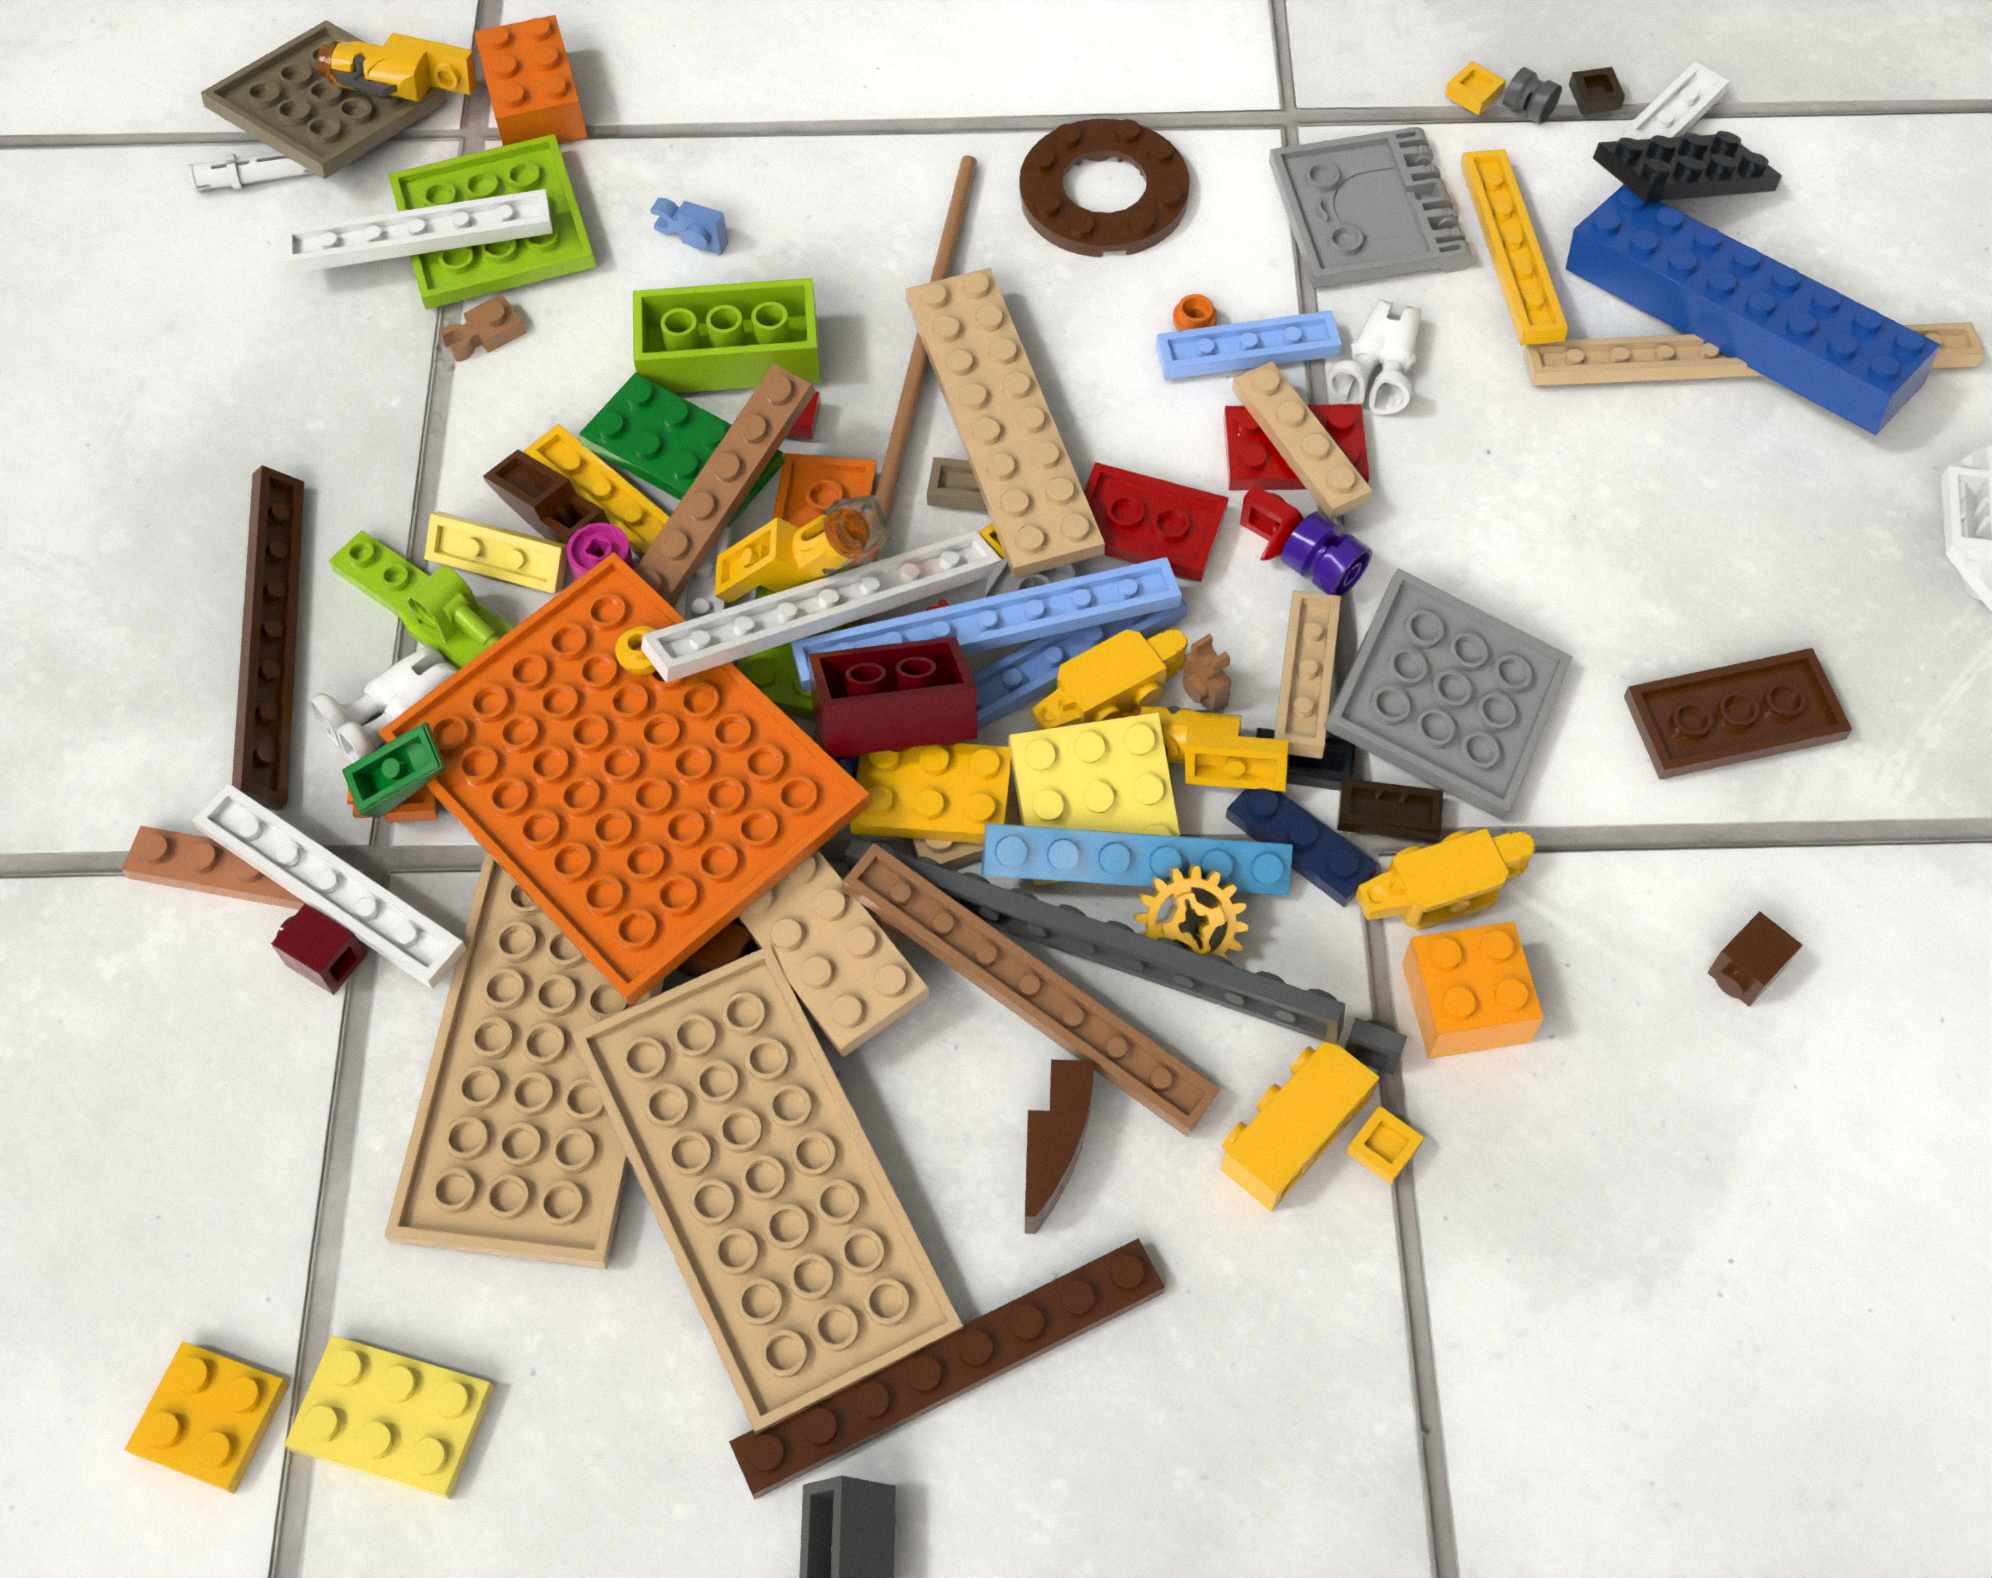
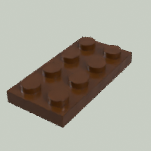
(1736, 713)

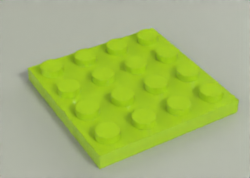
(502, 265)

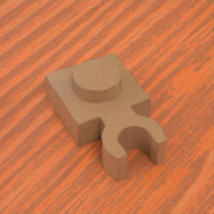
(486, 325)
(1205, 676)

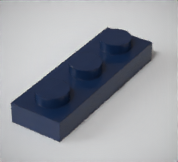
(1317, 850)

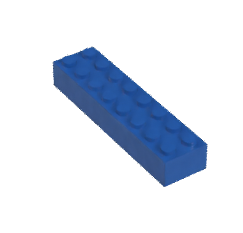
(1752, 308)

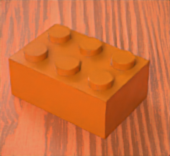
(530, 81)

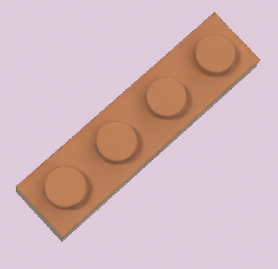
(200, 866)

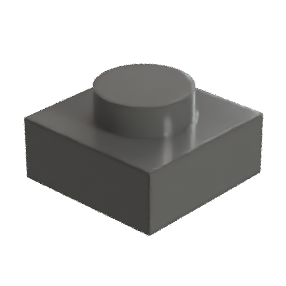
(1375, 1044)

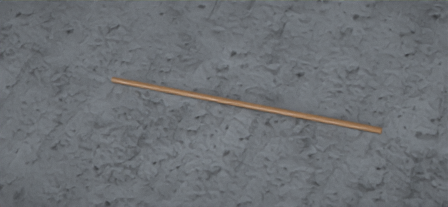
(919, 358)

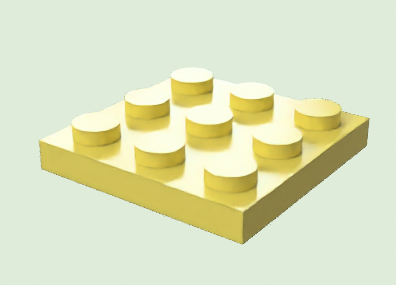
(1095, 778)

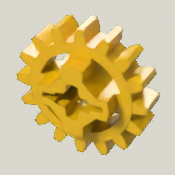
(1212, 914)

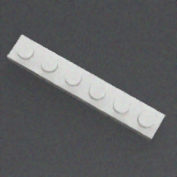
(416, 231)
(330, 885)

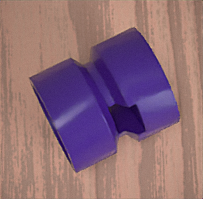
(1321, 551)

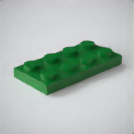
(662, 438)

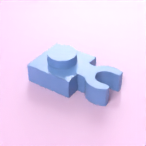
(697, 224)

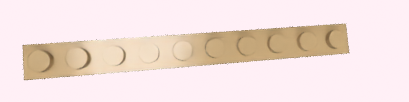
(1689, 358)

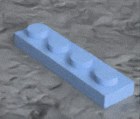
(1248, 345)

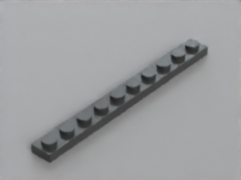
(1120, 948)

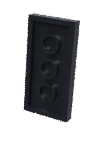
(1687, 166)

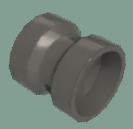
(1532, 95)

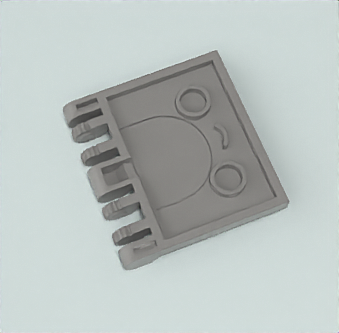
(1369, 207)

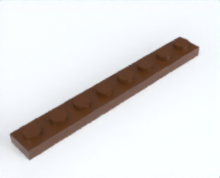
(268, 639)
(949, 1367)

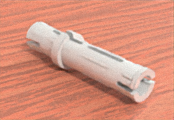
(243, 170)

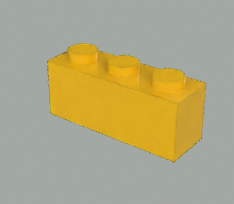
(1297, 1122)

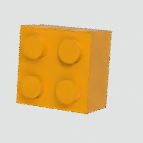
(1471, 990)

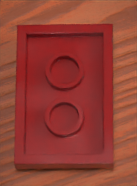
(1256, 460)
(1155, 519)

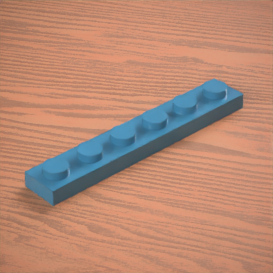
(1132, 857)

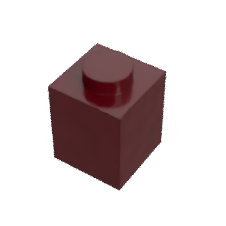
(318, 948)

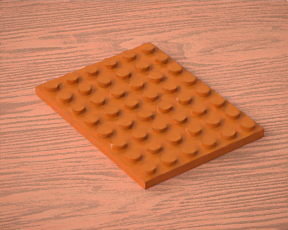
(625, 798)

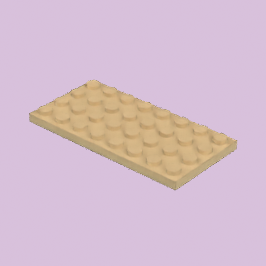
(509, 1125)
(765, 1188)

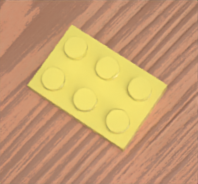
(390, 1417)

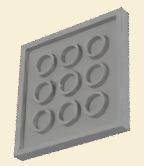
(1449, 694)

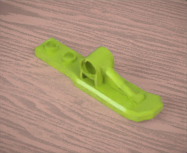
(434, 608)

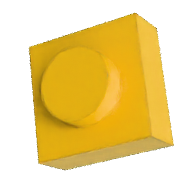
(1475, 88)
(1385, 1145)

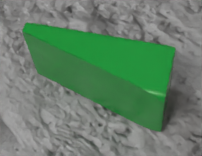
(394, 771)

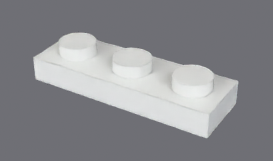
(1679, 104)

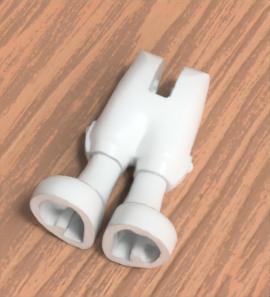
(1383, 343)
(386, 694)

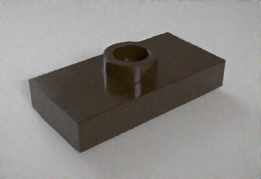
(1390, 810)

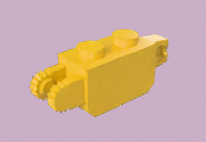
(1112, 679)
(1446, 878)

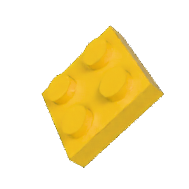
(207, 1417)

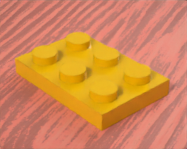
(934, 792)

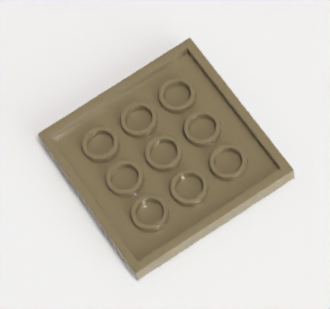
(304, 114)

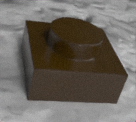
(1596, 90)

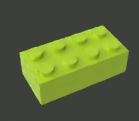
(725, 334)

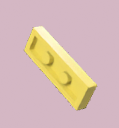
(496, 552)

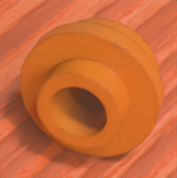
(1194, 312)

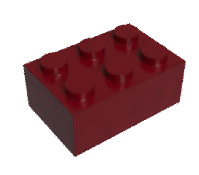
(892, 697)

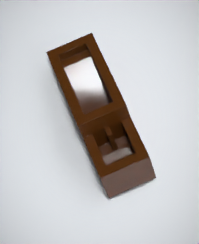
(542, 497)
(1056, 1138)

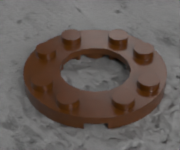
(1089, 232)

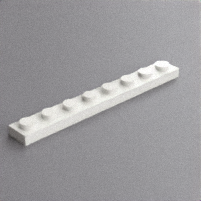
(817, 606)

